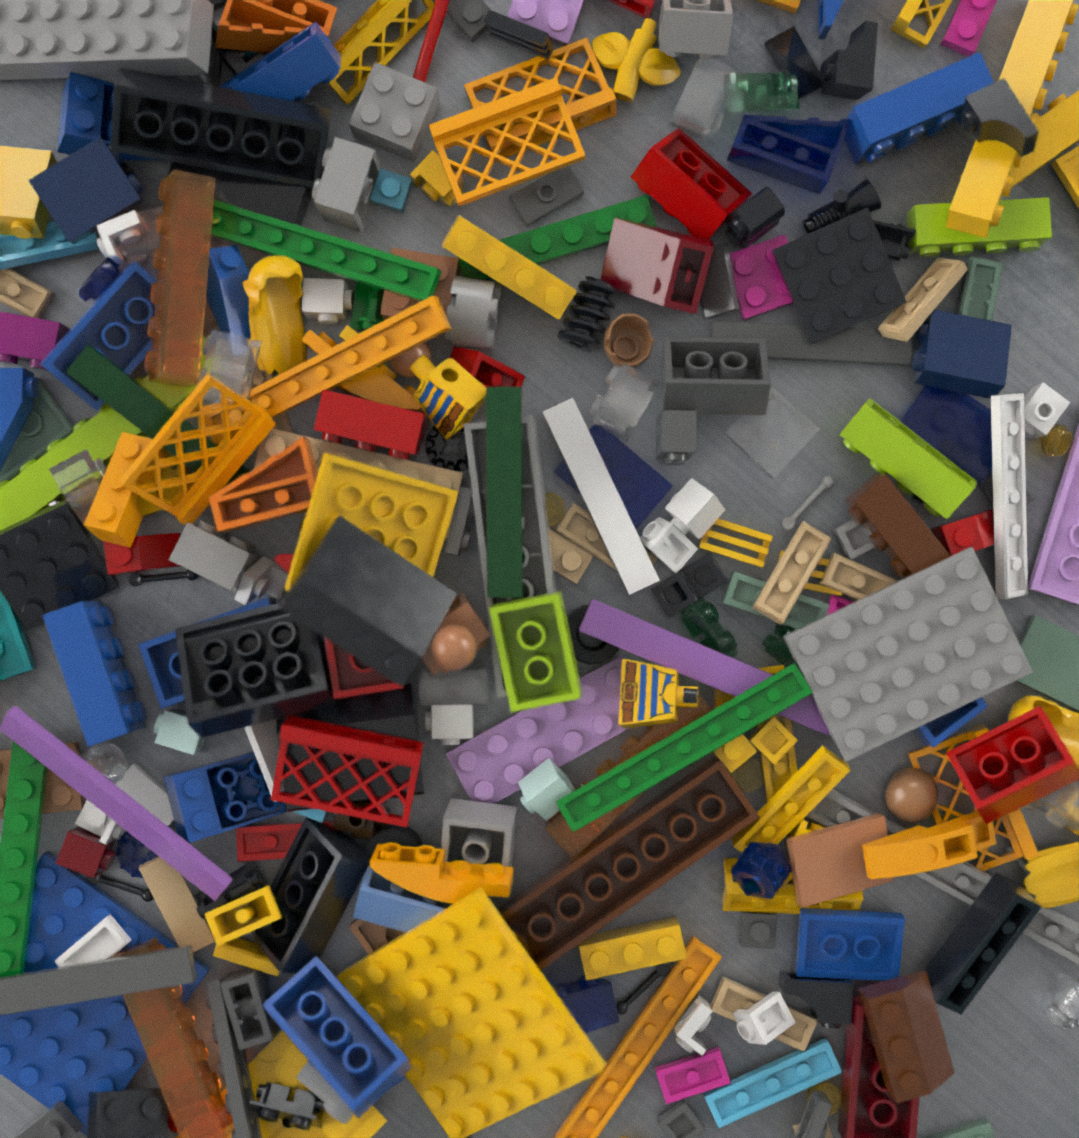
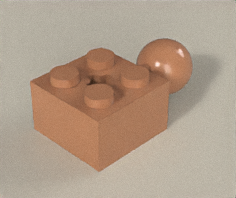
(394, 304)
(457, 638)

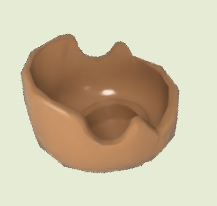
(628, 340)
(911, 795)

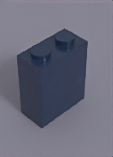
(87, 190)
(962, 354)

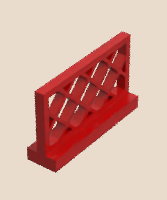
(346, 742)

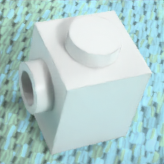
(326, 299)
(1042, 410)
(694, 509)
(450, 723)

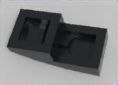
(689, 585)

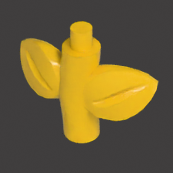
(635, 60)

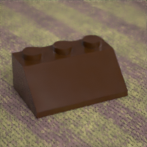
(907, 1035)

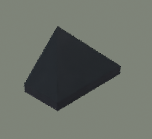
(793, 58)

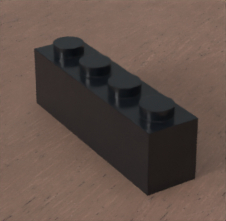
(259, 195)
(980, 942)

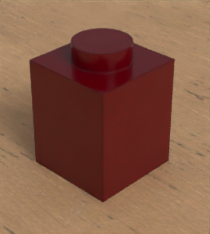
(85, 853)

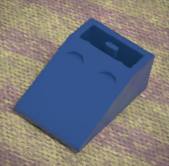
(86, 114)
(219, 797)

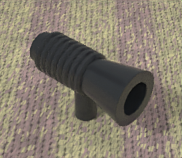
(843, 205)

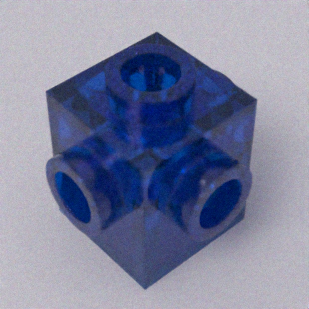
(761, 869)

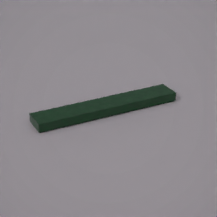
(133, 401)
(504, 492)

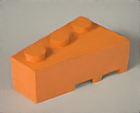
(269, 23)
(268, 492)

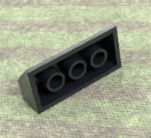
(311, 895)

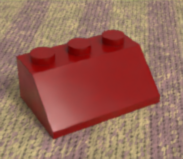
(690, 184)
(370, 424)
(1013, 765)

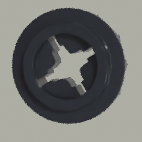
(450, 460)

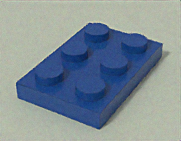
(849, 944)

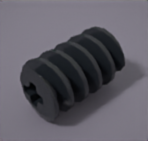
(587, 313)

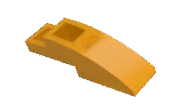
(373, 385)
(929, 848)
(429, 875)

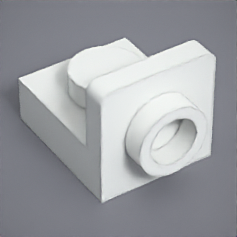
(123, 230)
(667, 544)
(262, 578)
(99, 823)
(693, 1019)
(764, 1019)

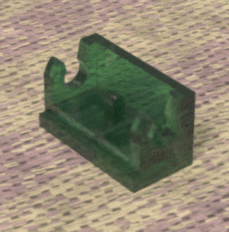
(760, 92)

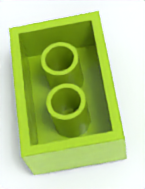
(536, 651)

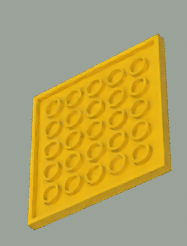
(472, 1017)

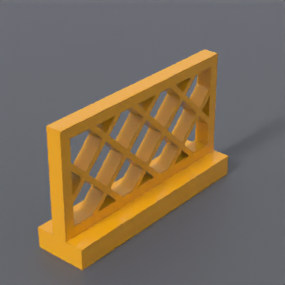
(583, 112)
(499, 115)
(218, 463)
(1013, 823)

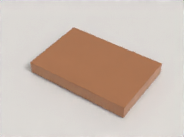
(832, 860)

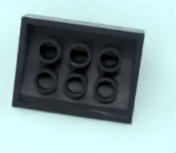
(368, 601)
(251, 670)
(380, 712)

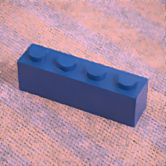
(291, 67)

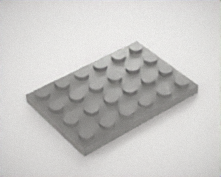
(908, 654)

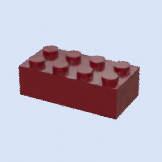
(865, 1103)

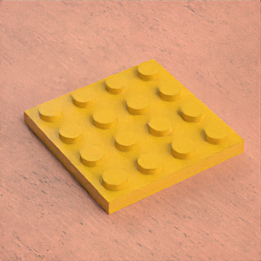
(388, 506)

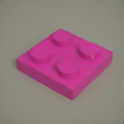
(759, 279)

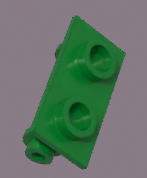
(366, 307)

